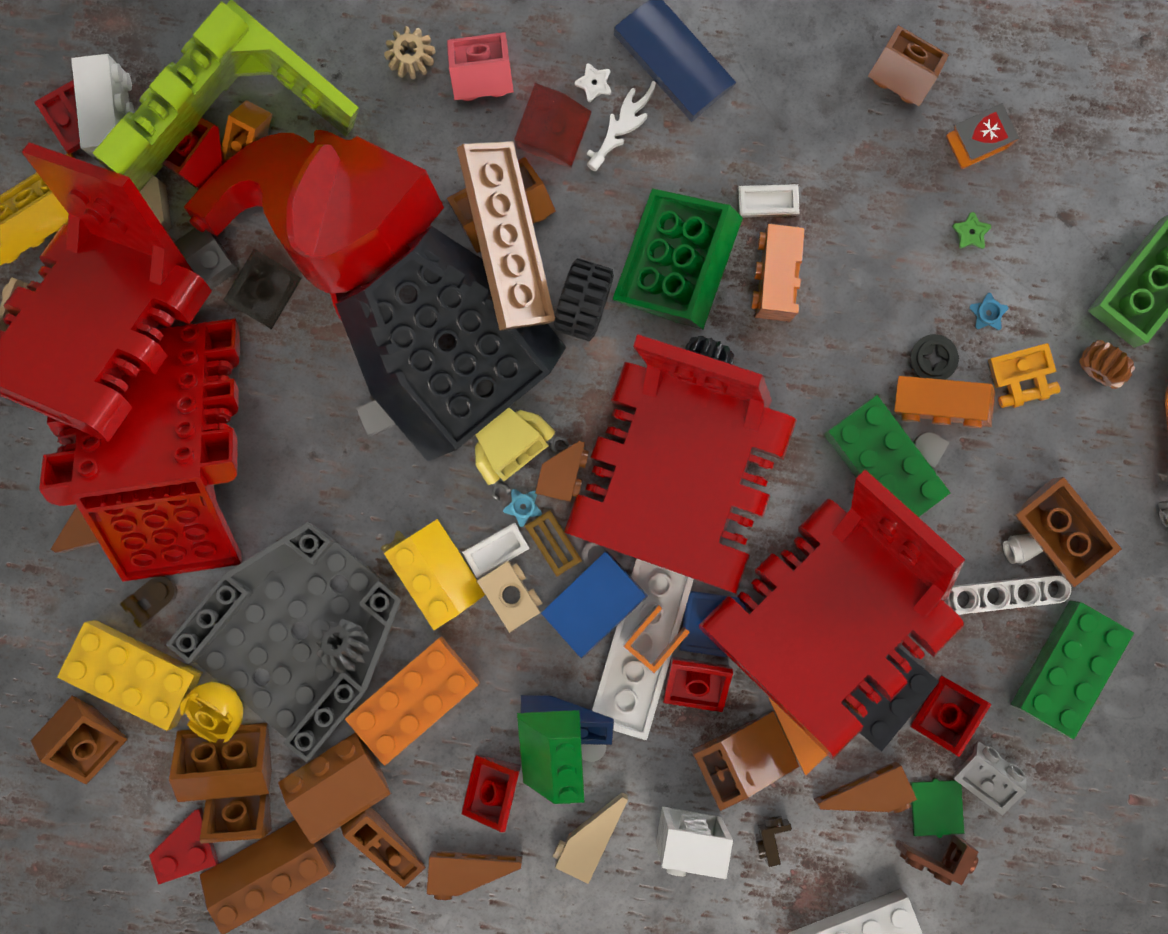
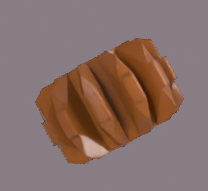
(1107, 364)

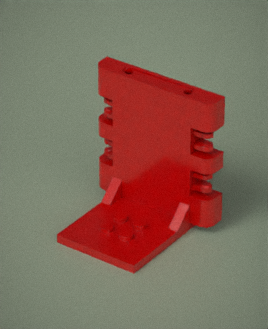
(99, 302)
(683, 463)
(155, 479)
(843, 612)

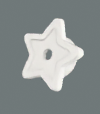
(591, 90)

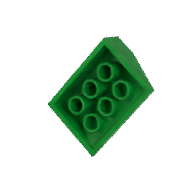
(678, 257)

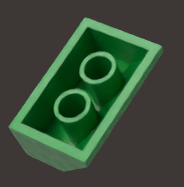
(552, 754)

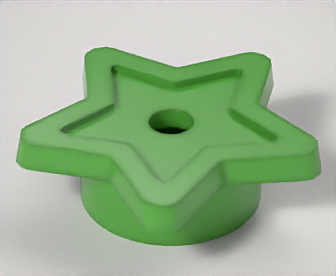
(967, 239)

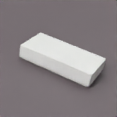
(768, 200)
(496, 550)

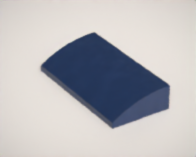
(674, 57)

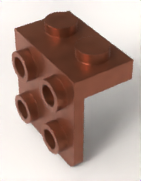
(954, 866)

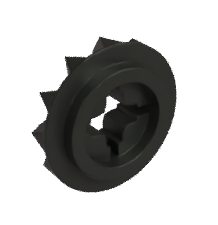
(945, 350)

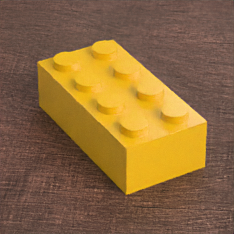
(129, 674)

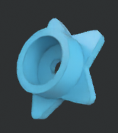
(522, 514)

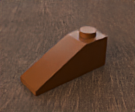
(876, 792)
(383, 846)
(459, 873)

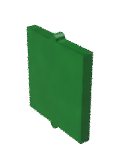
(937, 808)

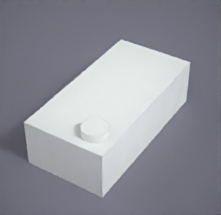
(693, 843)

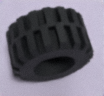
(583, 299)

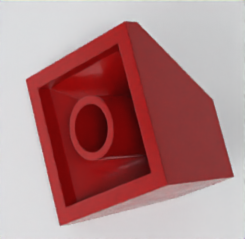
(197, 155)

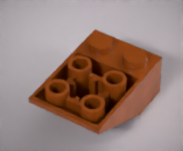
(745, 760)

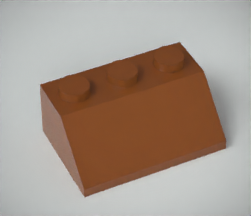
(536, 194)
(1067, 530)
(221, 769)
(334, 788)

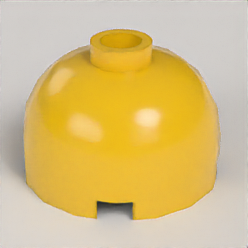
(213, 711)

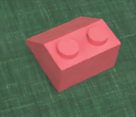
(479, 66)

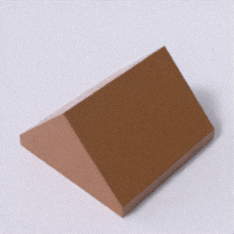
(236, 819)

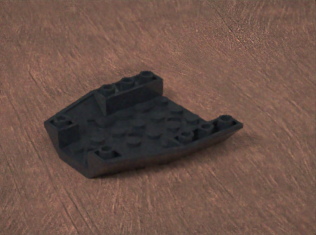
(432, 388)

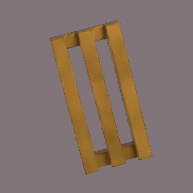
(566, 565)

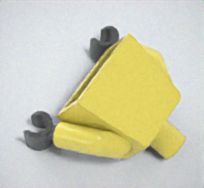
(510, 444)

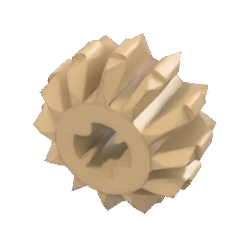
(415, 43)

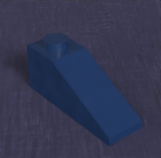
(595, 727)

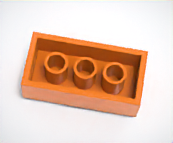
(412, 701)

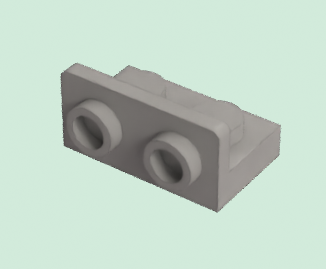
(992, 778)

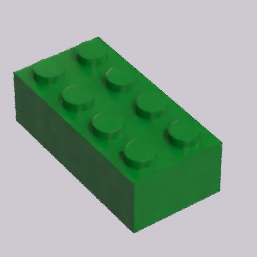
(877, 443)
(1072, 668)

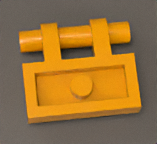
(1022, 366)

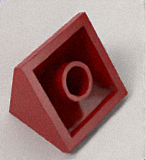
(697, 684)
(950, 716)
(491, 792)

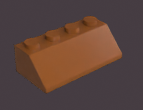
(263, 876)

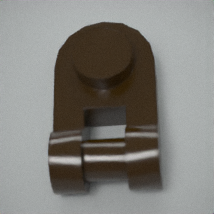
(158, 592)

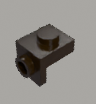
(767, 845)

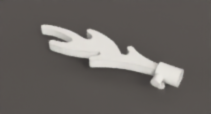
(627, 123)

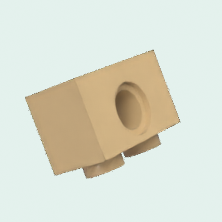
(516, 613)

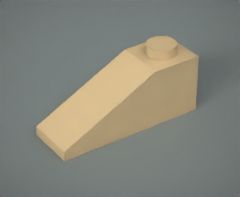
(587, 842)

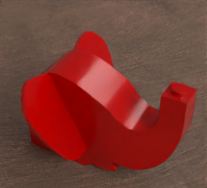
(331, 202)

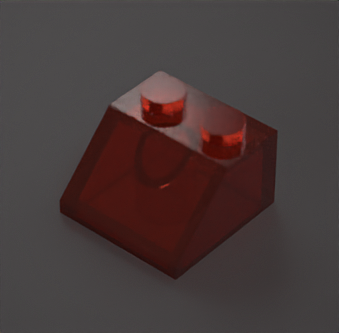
(552, 126)

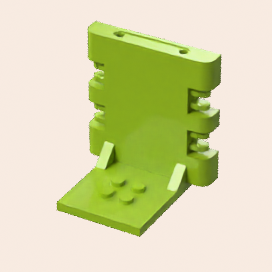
(218, 53)

